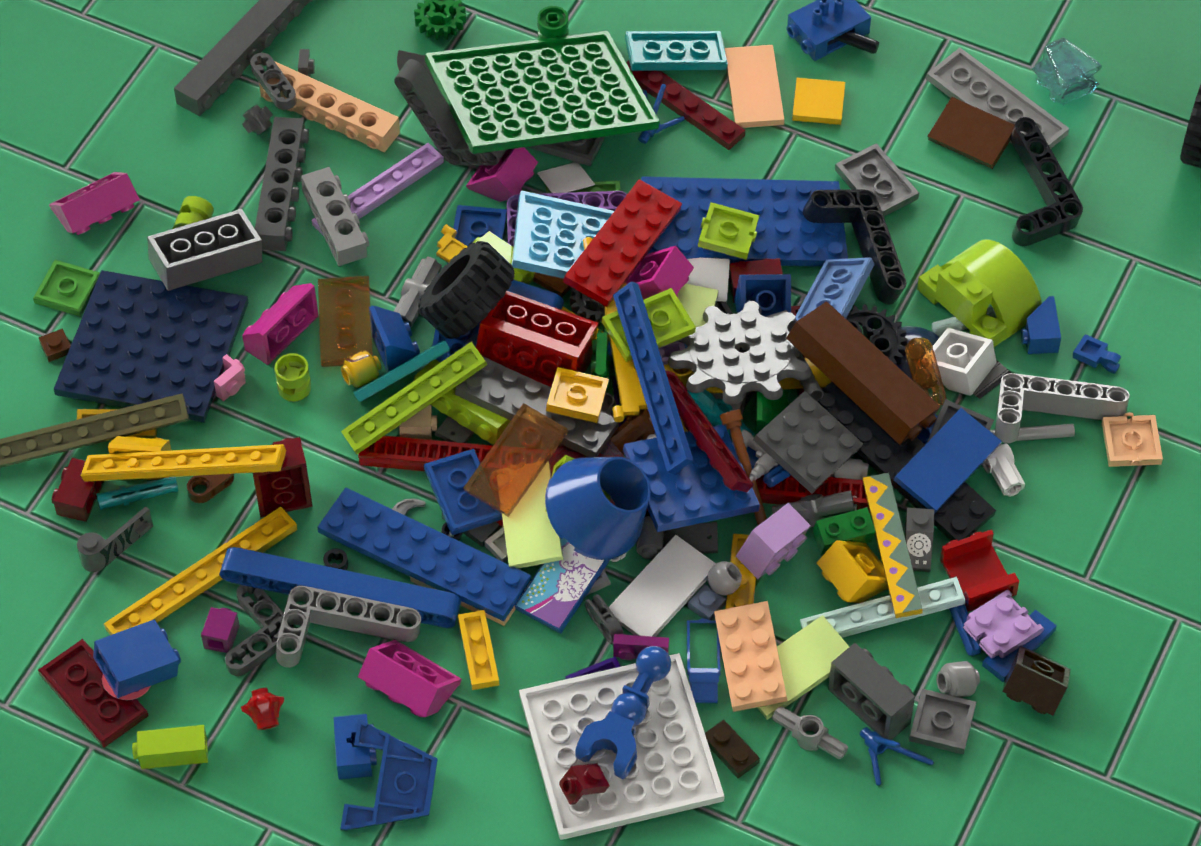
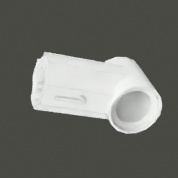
(1004, 471)

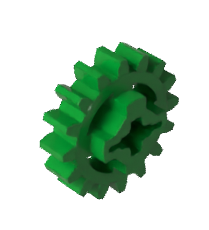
(440, 17)

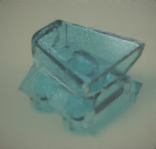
(1066, 71)

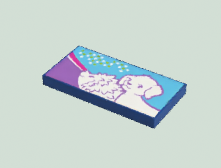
(560, 588)

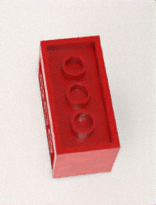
(536, 338)

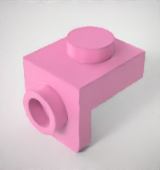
(231, 380)

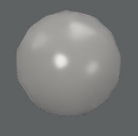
(724, 578)

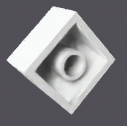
(963, 360)

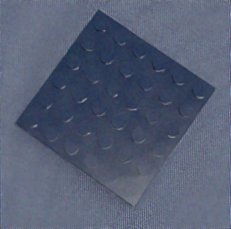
(150, 343)

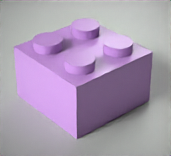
(773, 541)

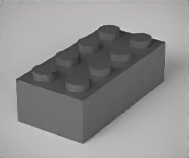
(204, 249)

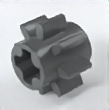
(257, 119)

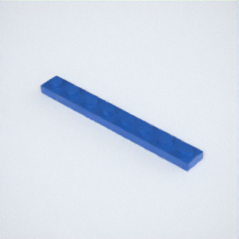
(653, 378)

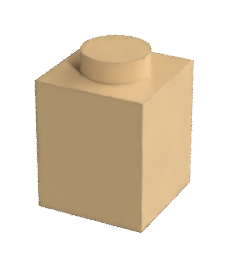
(420, 425)

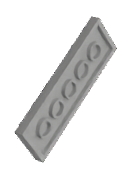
(975, 84)

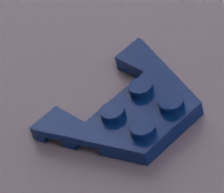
(403, 781)

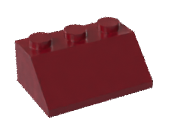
(285, 487)

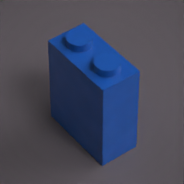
(136, 658)

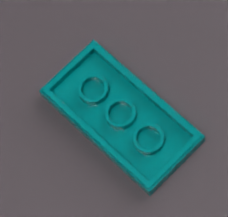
(675, 50)
(401, 371)

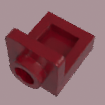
(583, 781)

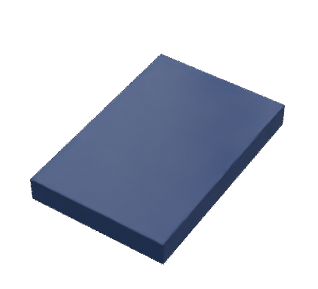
(448, 481)

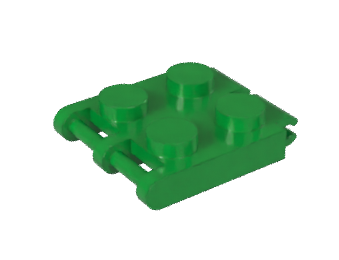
(604, 364)

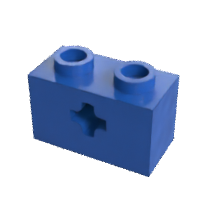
(350, 760)

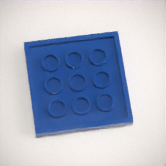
(694, 492)

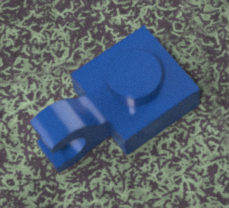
(1093, 351)

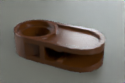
(214, 485)

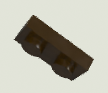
(731, 749)

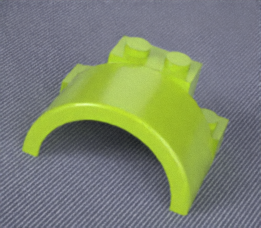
(982, 277)

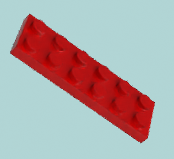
(622, 243)

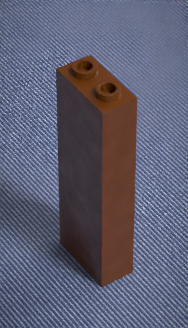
(863, 373)

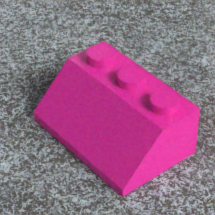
(95, 202)
(281, 323)
(408, 678)

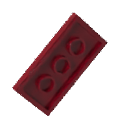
(79, 685)

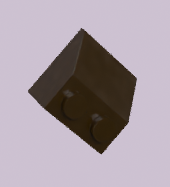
(1036, 681)

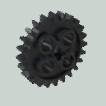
(887, 334)

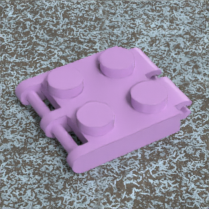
(1001, 625)

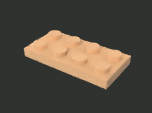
(750, 656)

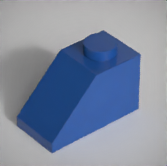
(1042, 329)

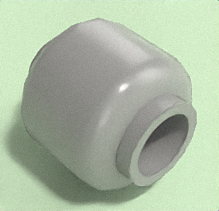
(958, 679)

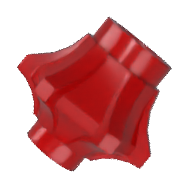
(263, 708)

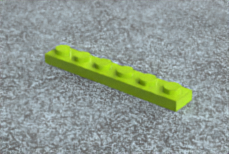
(414, 398)

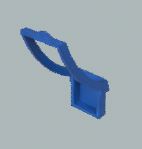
(703, 680)

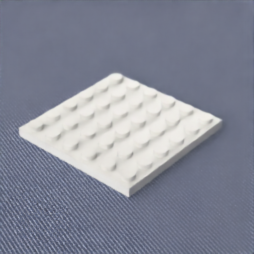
(673, 755)

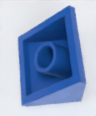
(768, 290)

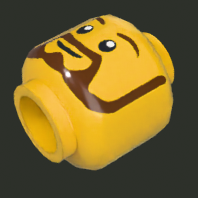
(360, 369)

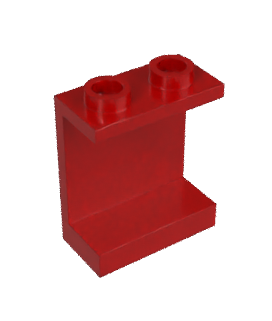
(977, 569)

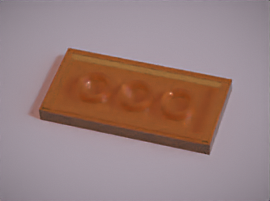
(344, 318)
(515, 459)

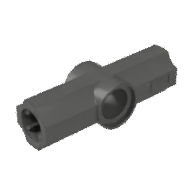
(819, 507)

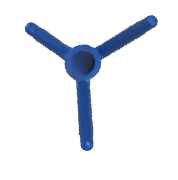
(645, 135)
(878, 745)

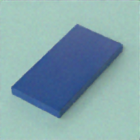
(947, 460)

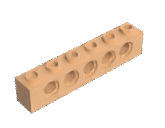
(339, 110)

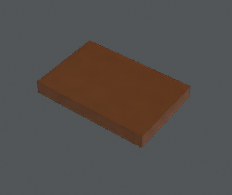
(971, 132)

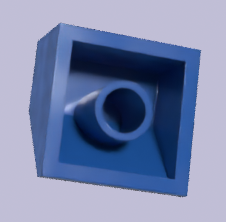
(392, 337)

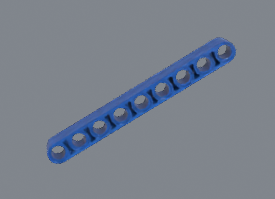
(284, 574)

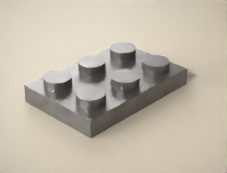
(877, 173)

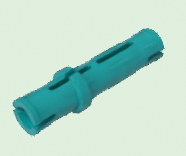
(109, 499)

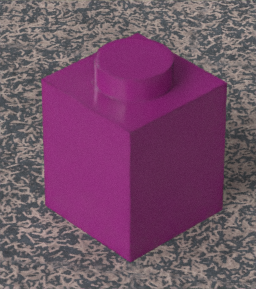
(220, 630)

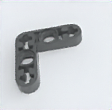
(268, 627)

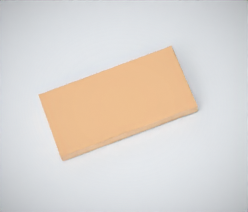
(754, 86)

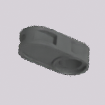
(603, 618)

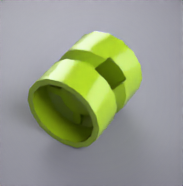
(193, 210)
(292, 377)

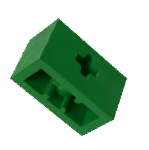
(850, 526)

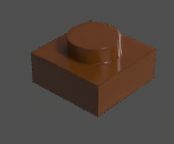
(55, 345)

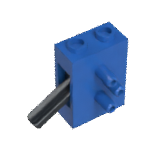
(830, 26)

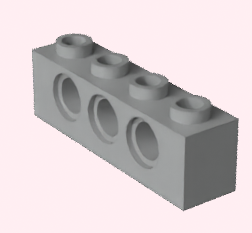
(316, 188)

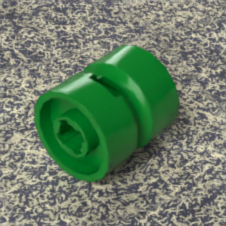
(552, 22)

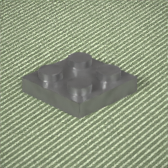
(942, 721)

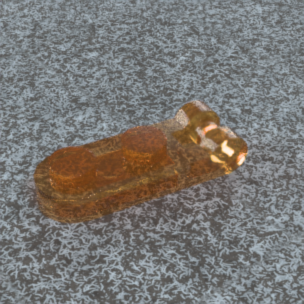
(925, 368)

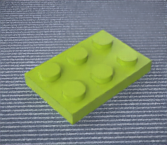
(667, 318)

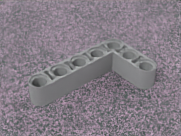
(1055, 397)
(340, 618)

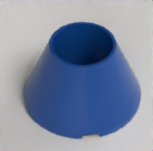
(586, 516)

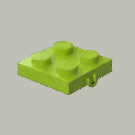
(728, 230)

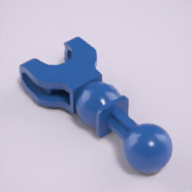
(628, 710)

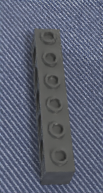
(280, 183)

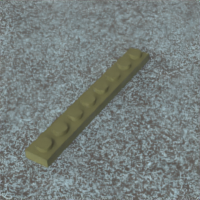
(93, 430)

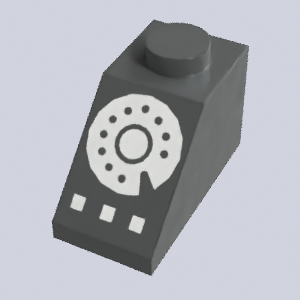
(919, 537)

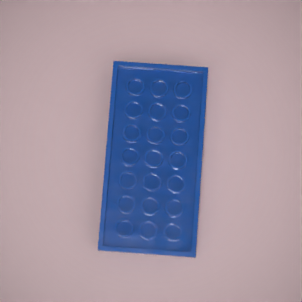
(781, 224)

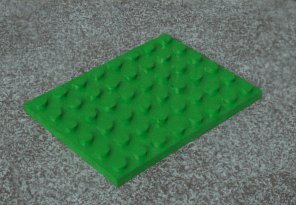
(541, 92)

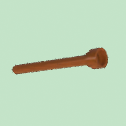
(733, 422)

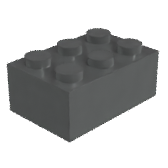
(871, 692)

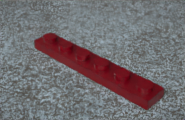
(691, 107)
(708, 438)

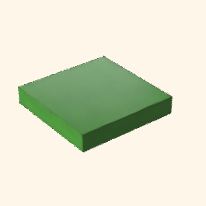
(66, 288)

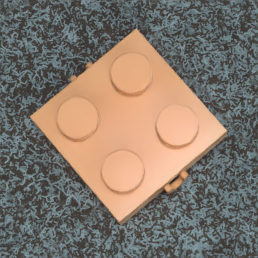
(1132, 440)

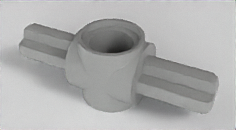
(800, 725)

